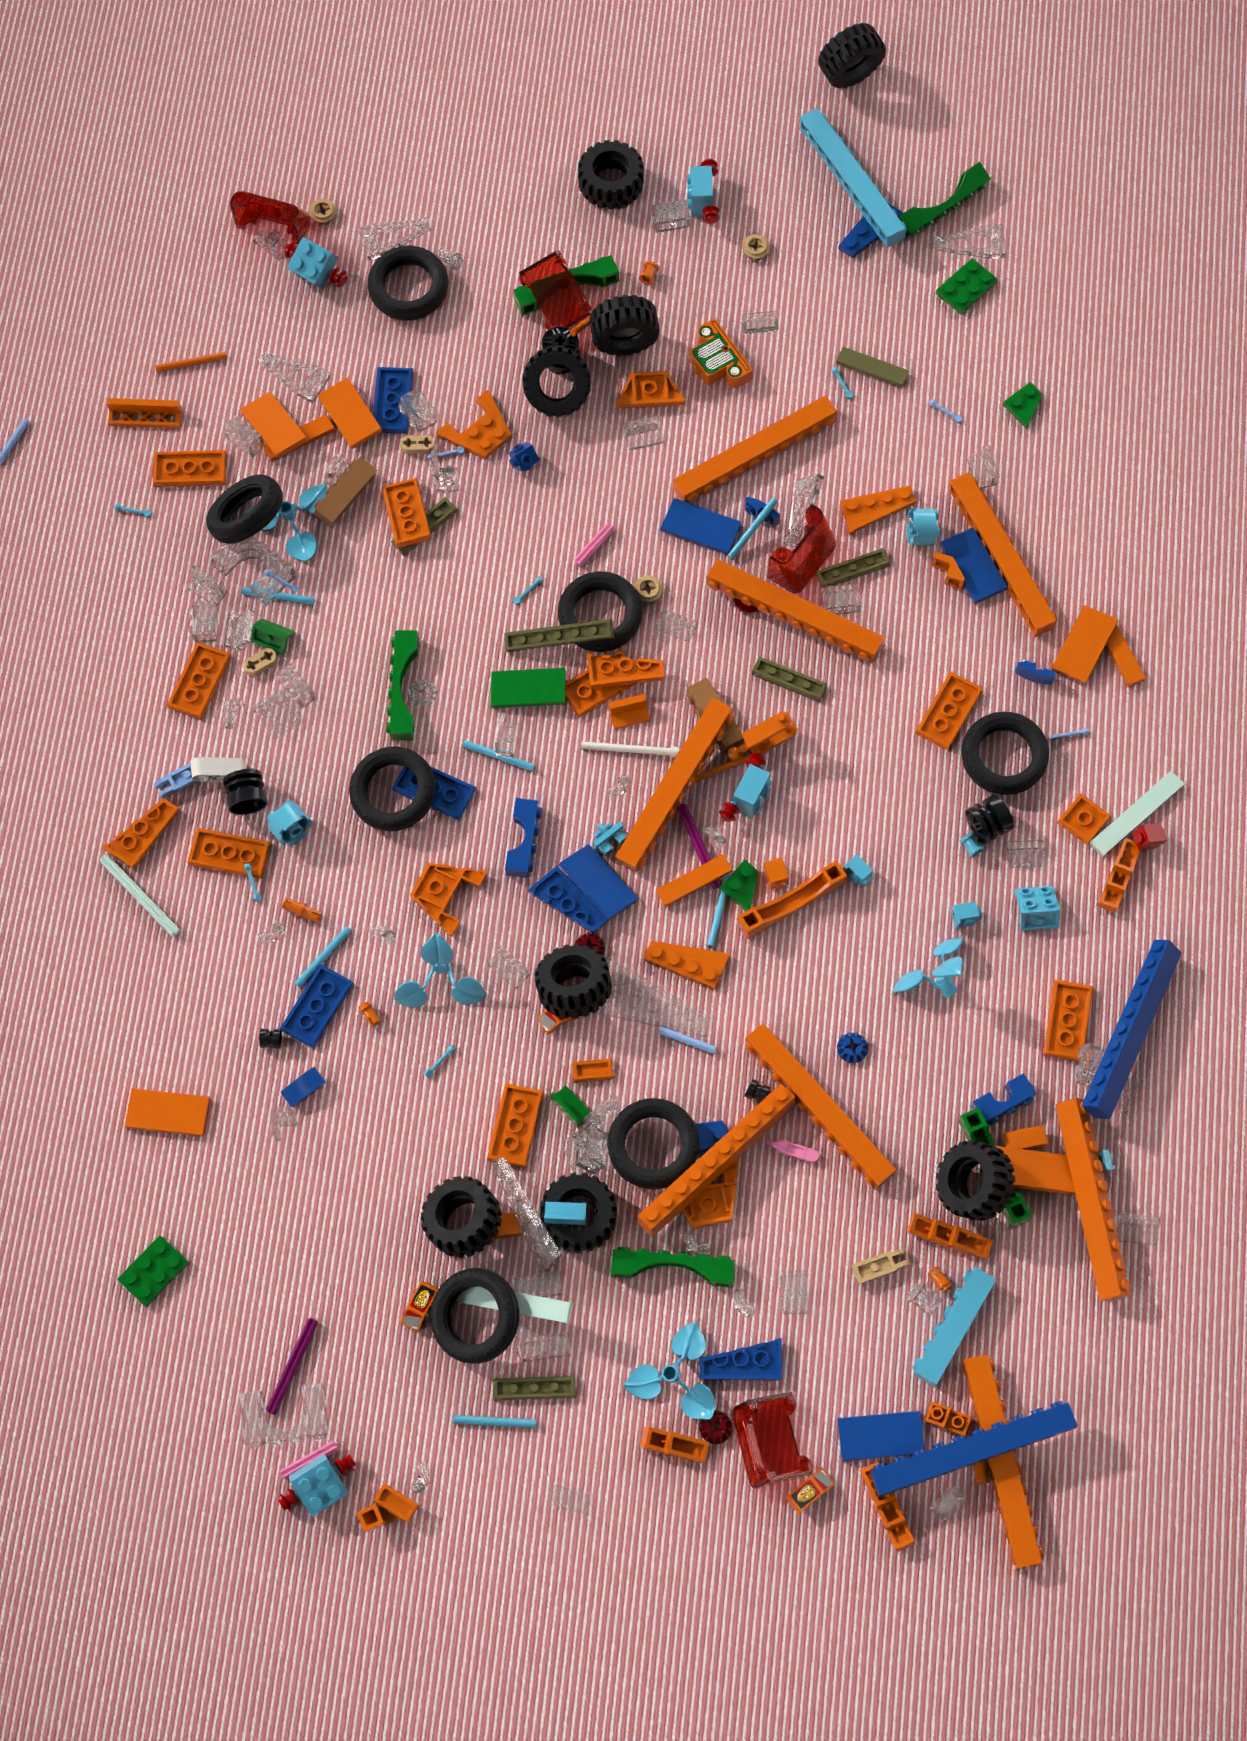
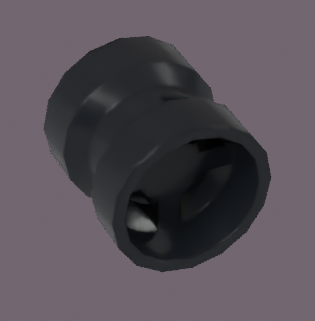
(270, 1038)
(761, 1094)

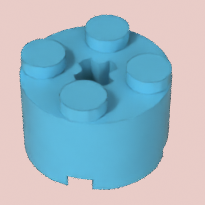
(922, 527)
(289, 823)

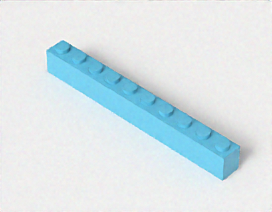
(852, 177)

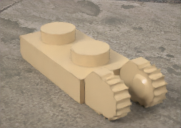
(878, 1266)

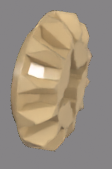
(315, 210)
(762, 243)
(653, 583)

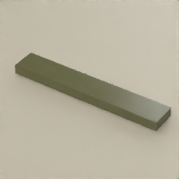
(559, 635)

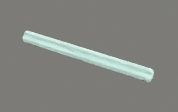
(139, 895)

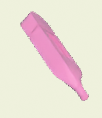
(795, 1150)

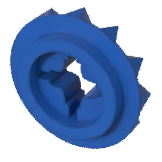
(847, 1054)

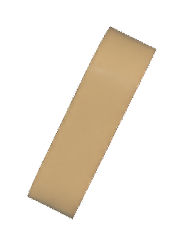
(417, 444)
(260, 662)

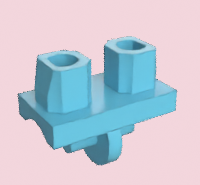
(606, 835)

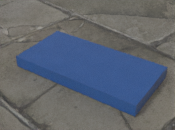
(390, 386)
(700, 526)
(976, 565)
(450, 796)
(598, 882)
(316, 1006)
(880, 1435)

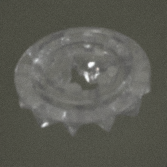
(420, 686)

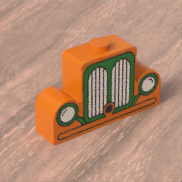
(718, 357)

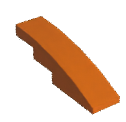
(1119, 876)
(949, 1236)
(889, 1513)

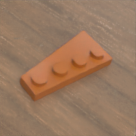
(866, 509)
(610, 671)
(142, 834)
(692, 963)

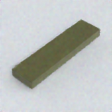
(872, 367)
(436, 517)
(853, 568)
(789, 679)
(534, 1388)

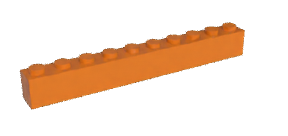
(755, 450)
(1000, 548)
(794, 610)
(674, 785)
(819, 1106)
(716, 1160)
(1093, 1201)
(1003, 1468)

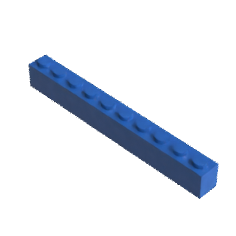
(1131, 1029)
(973, 1449)

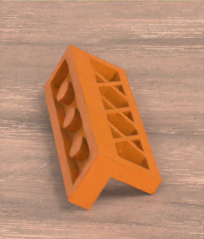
(145, 409)

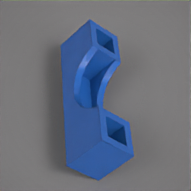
(519, 859)

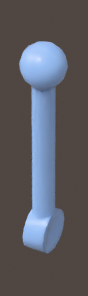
(958, 418)
(460, 450)
(294, 588)
(1085, 731)

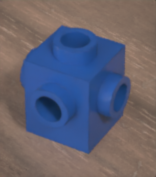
(523, 456)

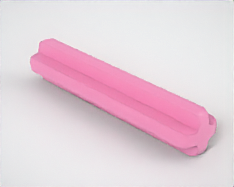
(594, 544)
(329, 1449)

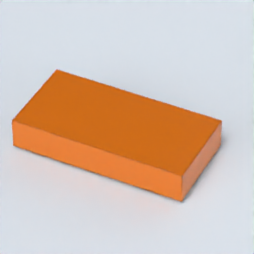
(592, 1070)
(396, 1503)

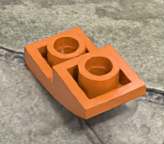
(1026, 1138)
(948, 1419)

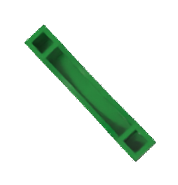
(971, 180)
(598, 273)
(405, 651)
(976, 1129)
(714, 1270)

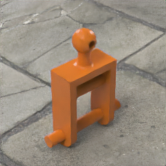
(766, 735)

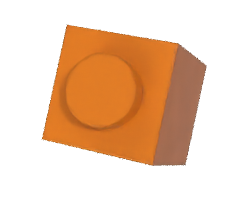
(776, 873)

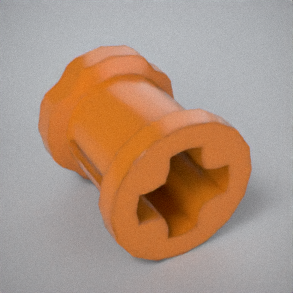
(649, 271)

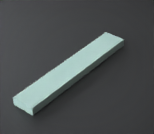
(1136, 813)
(528, 1304)

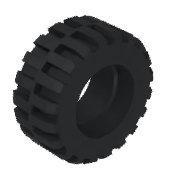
(852, 55)
(606, 156)
(624, 325)
(556, 406)
(577, 999)
(996, 1183)
(606, 1218)
(473, 1235)

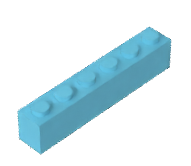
(954, 1327)

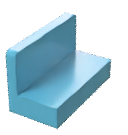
(565, 1213)

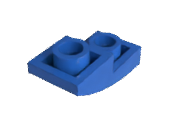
(754, 508)
(1028, 671)
(303, 1086)

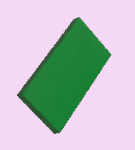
(528, 687)

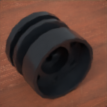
(556, 337)
(245, 791)
(989, 819)

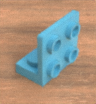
(1038, 908)

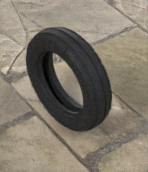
(407, 256)
(255, 519)
(607, 582)
(1005, 722)
(370, 766)
(645, 1109)
(442, 1311)

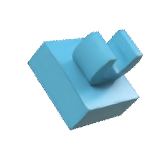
(1105, 1158)

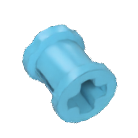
(972, 845)

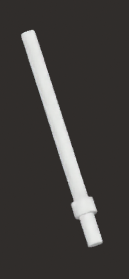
(673, 752)

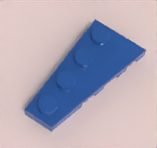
(860, 237)
(568, 899)
(749, 1363)

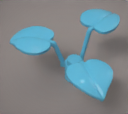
(303, 545)
(440, 954)
(944, 972)
(645, 1384)

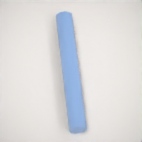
(12, 441)
(687, 1040)

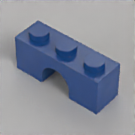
(1019, 1092)

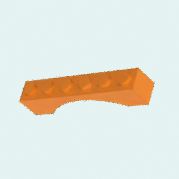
(815, 887)

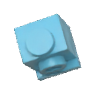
(858, 871)
(965, 914)

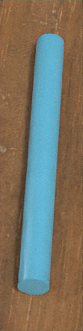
(753, 527)
(286, 597)
(491, 753)
(717, 918)
(322, 957)
(494, 1421)

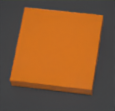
(1084, 819)

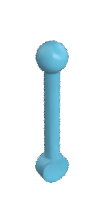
(849, 394)
(146, 513)
(517, 600)
(256, 897)
(429, 1072)

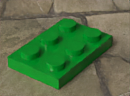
(966, 286)
(153, 1271)

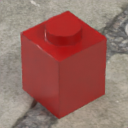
(1149, 836)

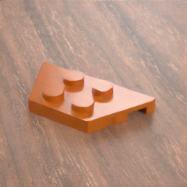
(649, 390)

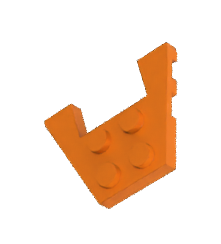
(482, 436)
(437, 888)
(715, 1203)

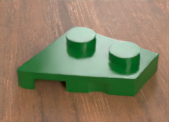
(1023, 403)
(741, 885)

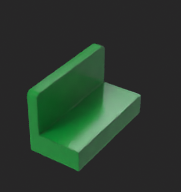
(271, 635)
(570, 1106)

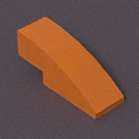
(674, 1444)

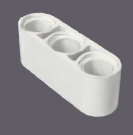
(214, 769)

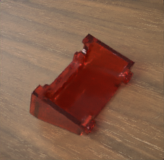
(249, 207)
(556, 291)
(797, 567)
(769, 1440)

